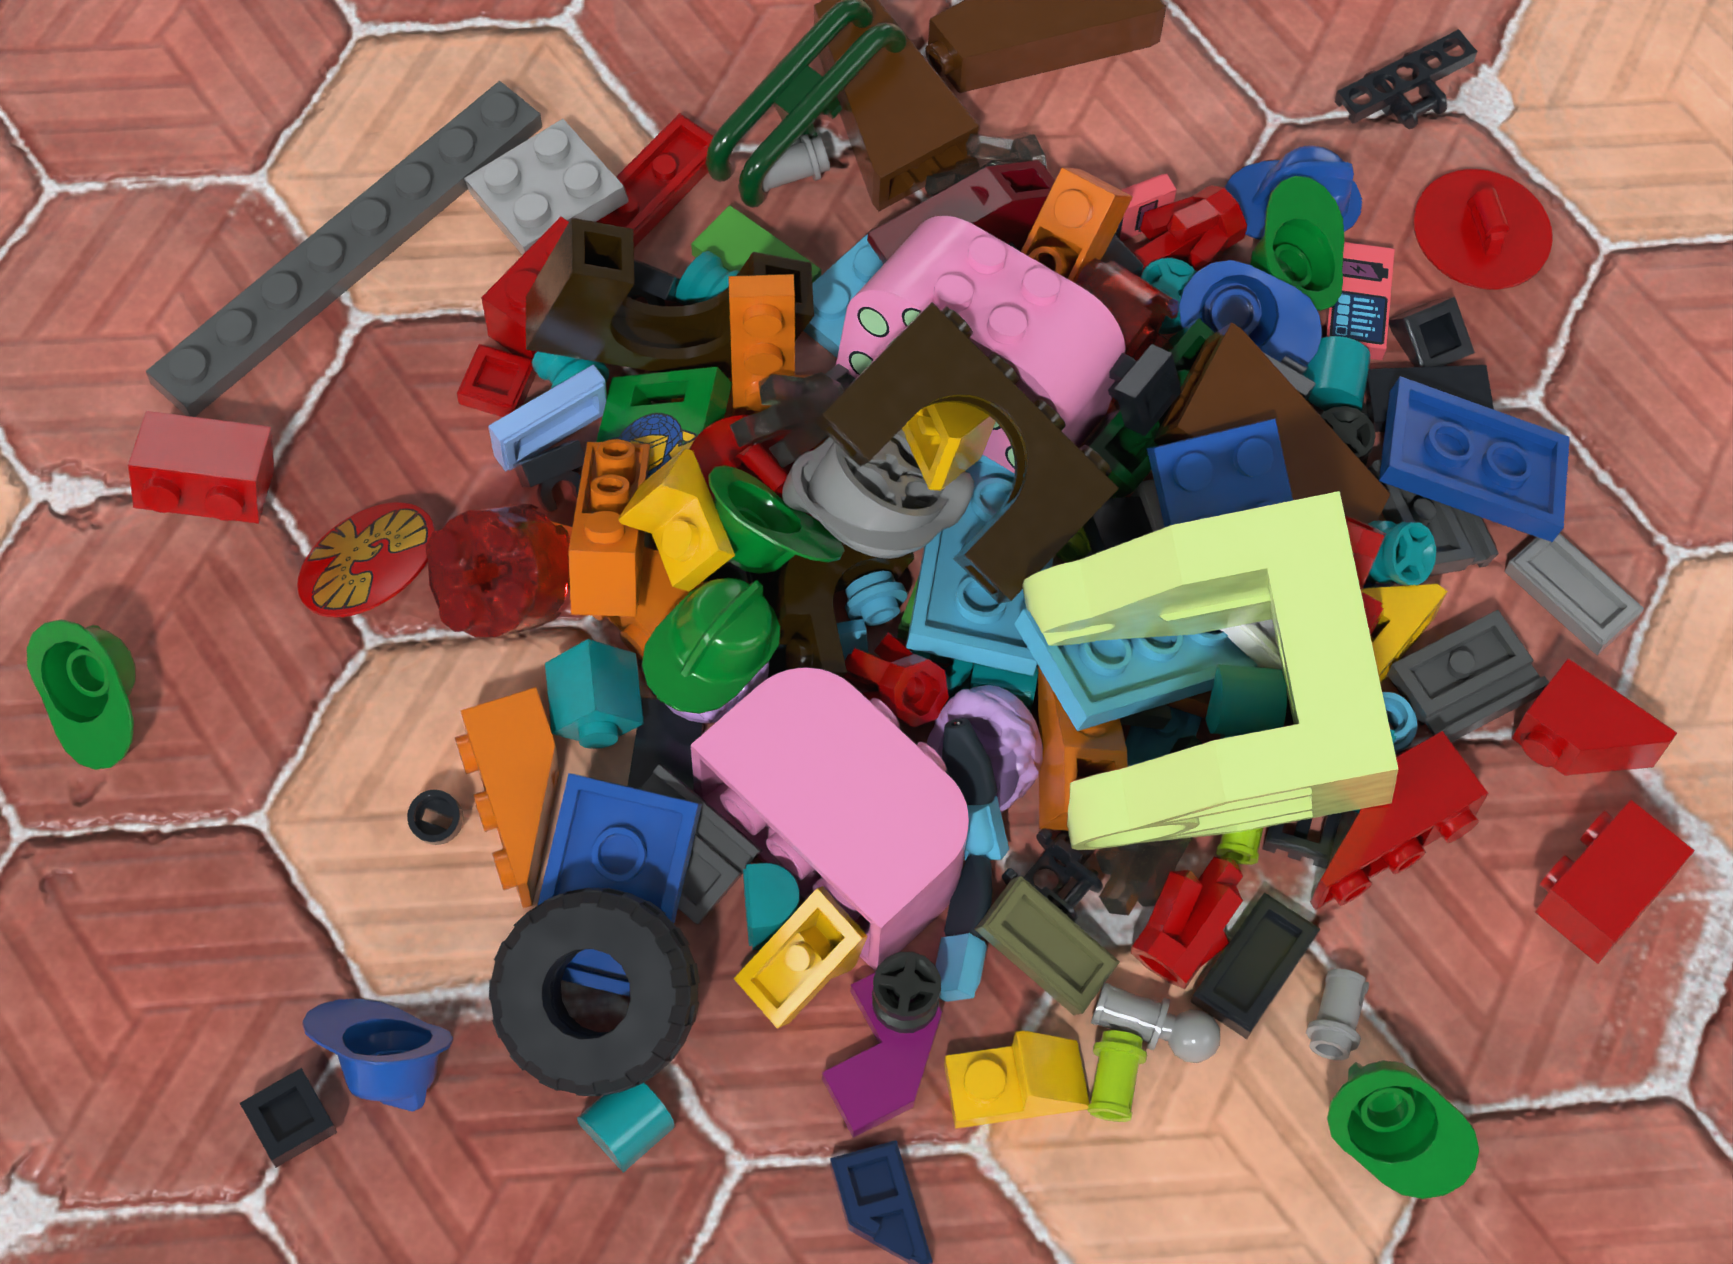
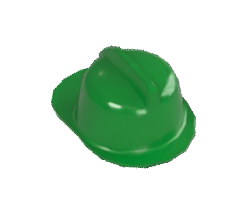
(1303, 240)
(763, 527)
(711, 645)
(85, 689)
(1403, 1130)

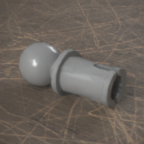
(1191, 1034)

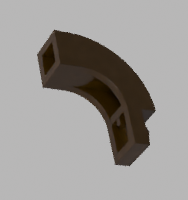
(804, 604)

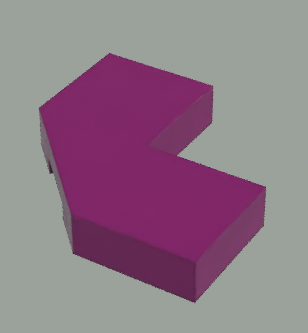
(884, 1077)

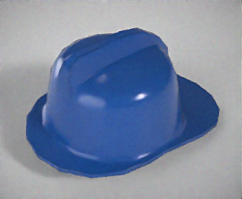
(1255, 183)
(1264, 307)
(380, 1049)

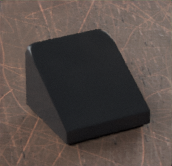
(1432, 333)

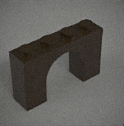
(584, 309)
(1053, 481)

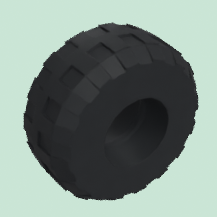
(529, 996)

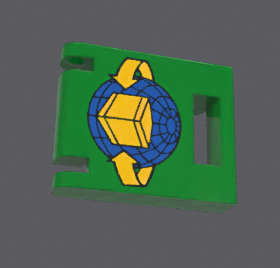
(664, 426)

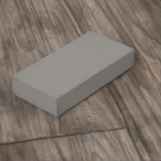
(1574, 591)

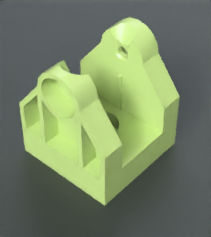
(1214, 575)

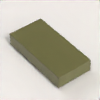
(1047, 945)

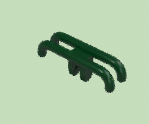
(798, 94)

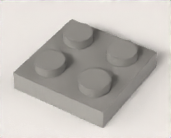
(545, 180)

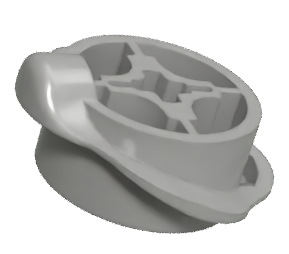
(877, 506)

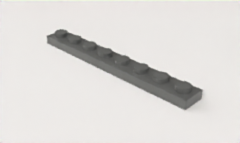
(341, 251)

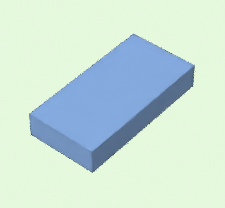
(549, 418)

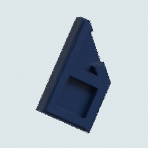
(880, 1201)

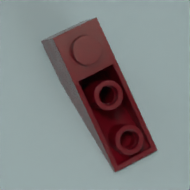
(996, 199)

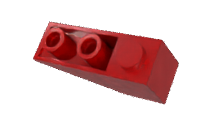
(1431, 800)

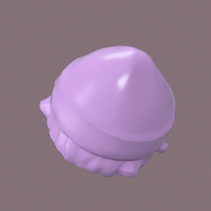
(1005, 732)

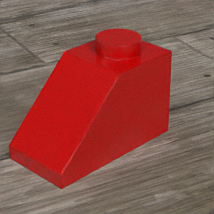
(1589, 727)

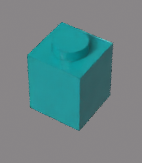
(594, 694)

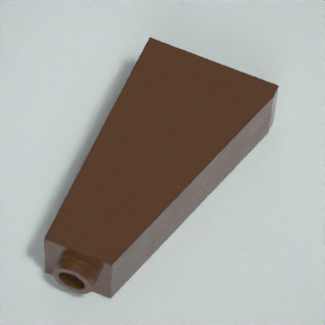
(1014, 39)
(897, 114)
(1239, 386)

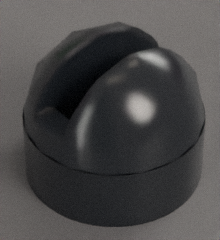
(439, 803)

